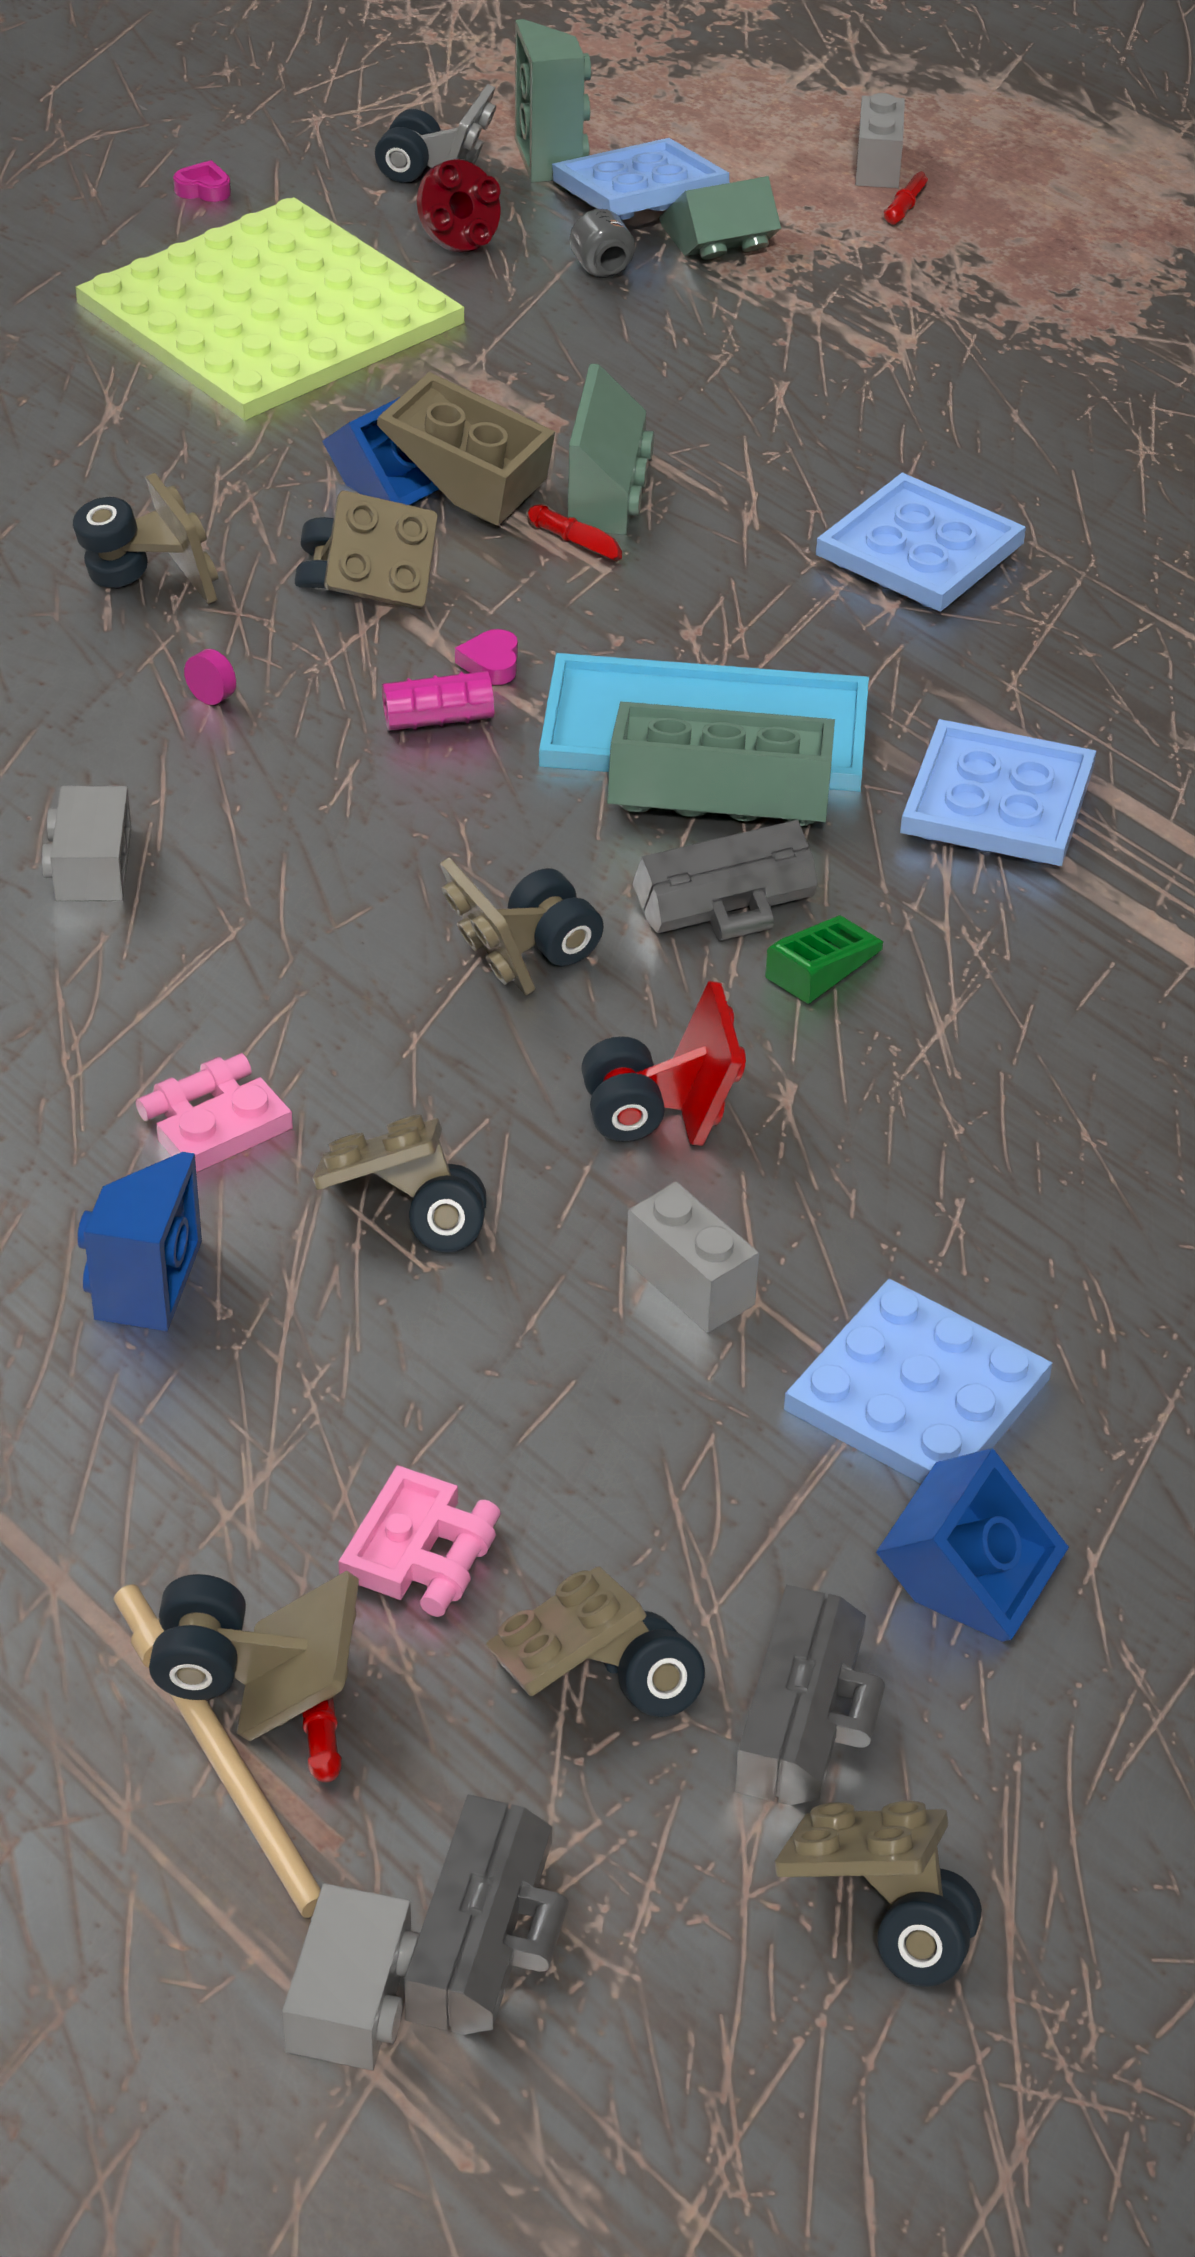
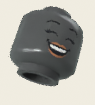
(602, 243)

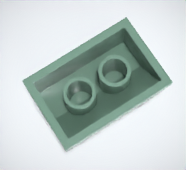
(549, 98)
(608, 455)

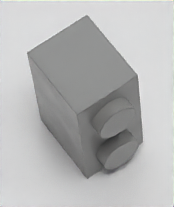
(880, 141)
(89, 843)
(692, 1257)
(349, 1977)

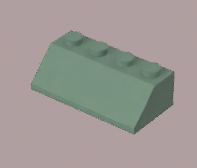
(720, 762)

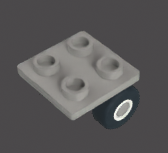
(418, 141)

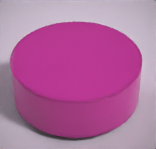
(210, 676)

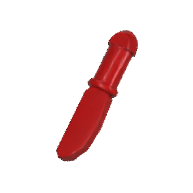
(905, 199)
(575, 531)
(320, 1728)

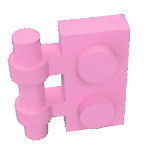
(220, 1126)
(401, 1530)

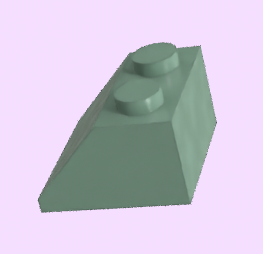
(723, 218)

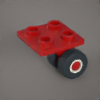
(633, 1092)

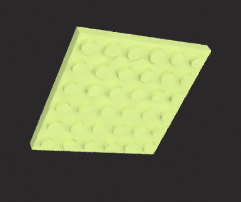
(269, 307)

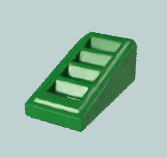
(789, 957)

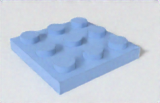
(637, 176)
(920, 541)
(999, 792)
(916, 1383)

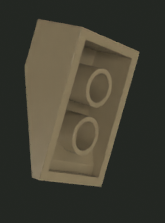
(470, 446)

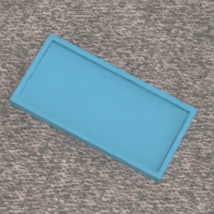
(589, 690)

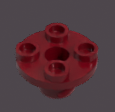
(459, 205)

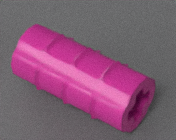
(438, 700)

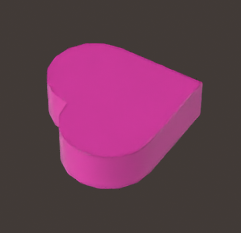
(203, 182)
(491, 652)

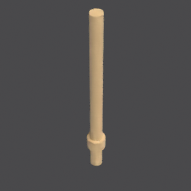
(227, 1763)

